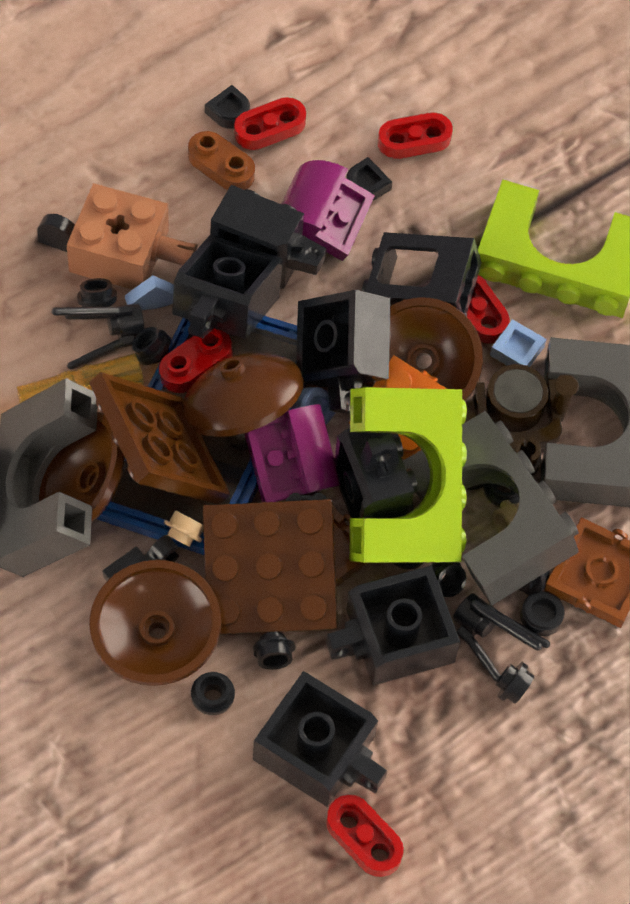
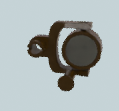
(519, 399)

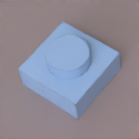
(517, 345)

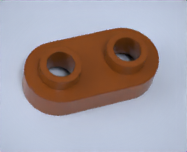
(218, 160)

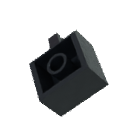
(268, 227)
(226, 287)
(343, 343)
(374, 475)
(397, 626)
(319, 741)

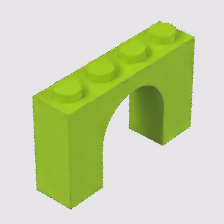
(513, 260)
(435, 424)

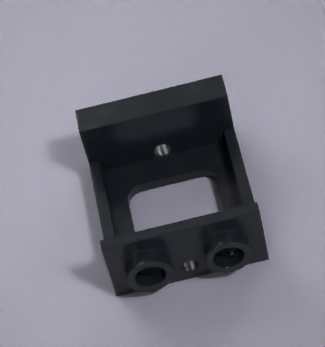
(453, 273)

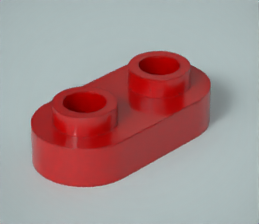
(268, 124)
(413, 135)
(487, 309)
(196, 360)
(366, 836)

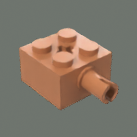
(122, 238)

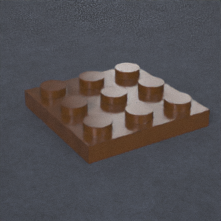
(158, 440)
(272, 565)

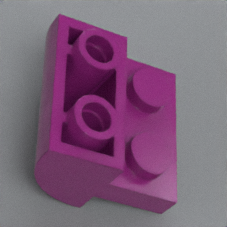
(330, 205)
(293, 455)

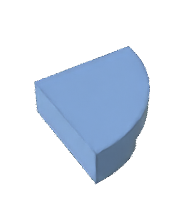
(151, 294)

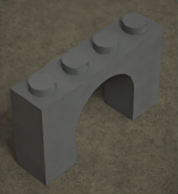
(30, 437)
(585, 472)
(535, 537)

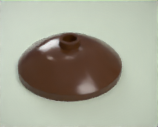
(444, 334)
(242, 394)
(87, 469)
(150, 598)

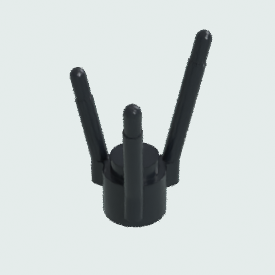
(122, 321)
(480, 618)

